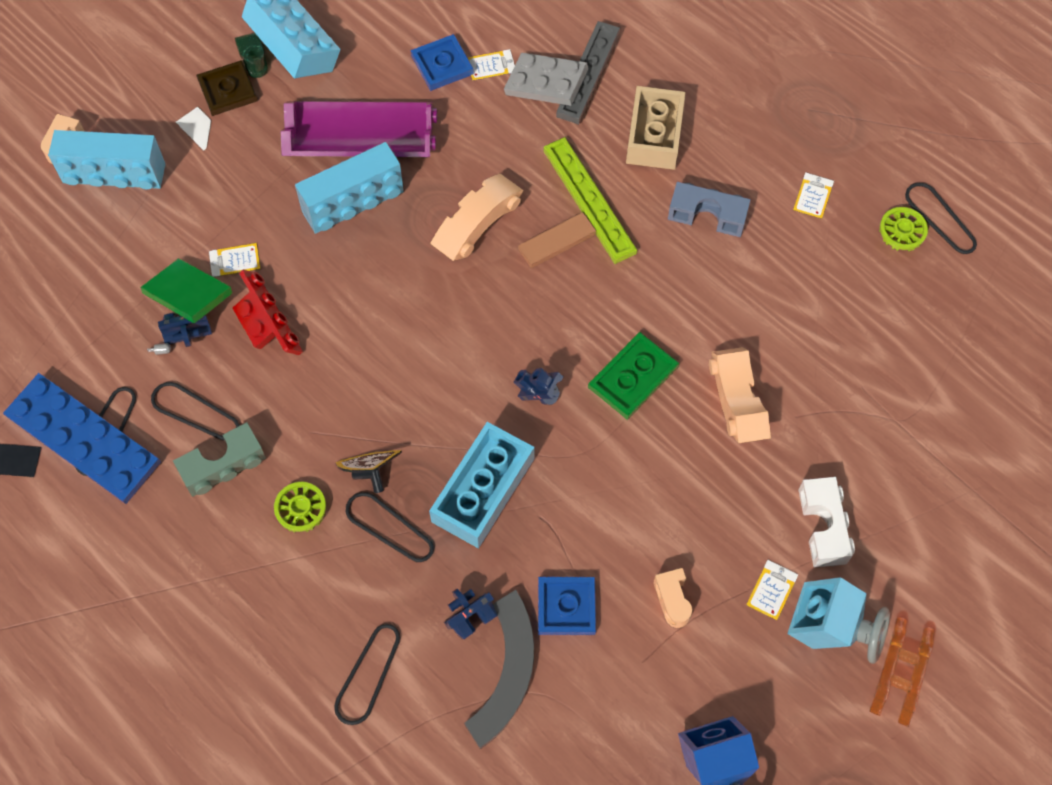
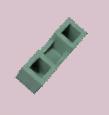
(241, 454)

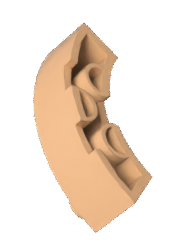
(476, 214)
(743, 411)

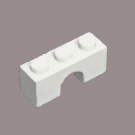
(824, 499)

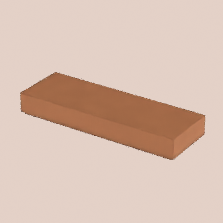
(556, 240)

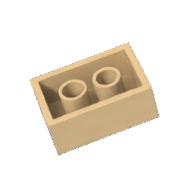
(655, 127)

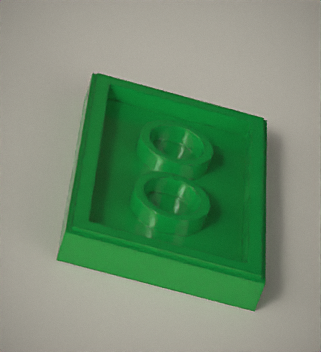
(186, 290)
(633, 375)

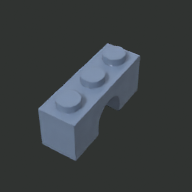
(690, 200)

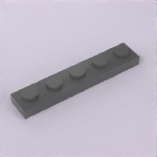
(596, 56)

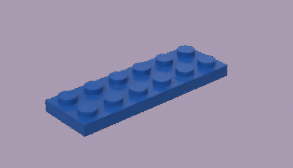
(82, 438)

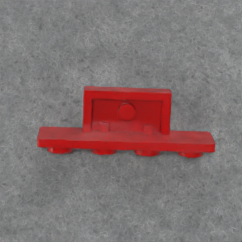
(261, 316)

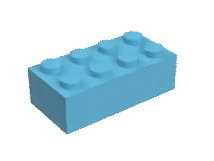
(292, 36)
(107, 159)
(350, 187)
(482, 484)

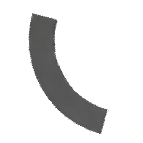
(515, 674)

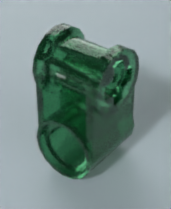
(252, 53)

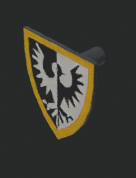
(368, 467)

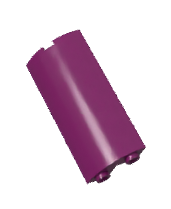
(355, 127)

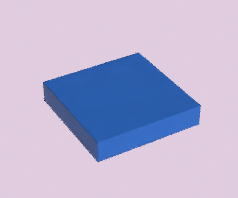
(442, 62)
(566, 606)

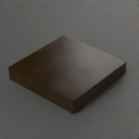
(226, 88)

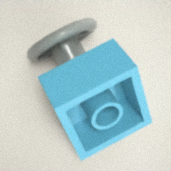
(832, 616)

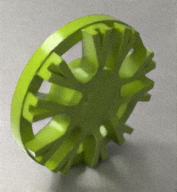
(903, 228)
(300, 507)

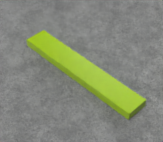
(590, 200)

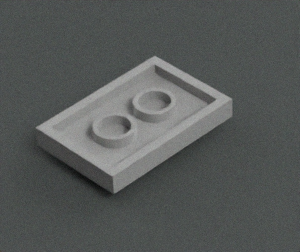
(546, 79)

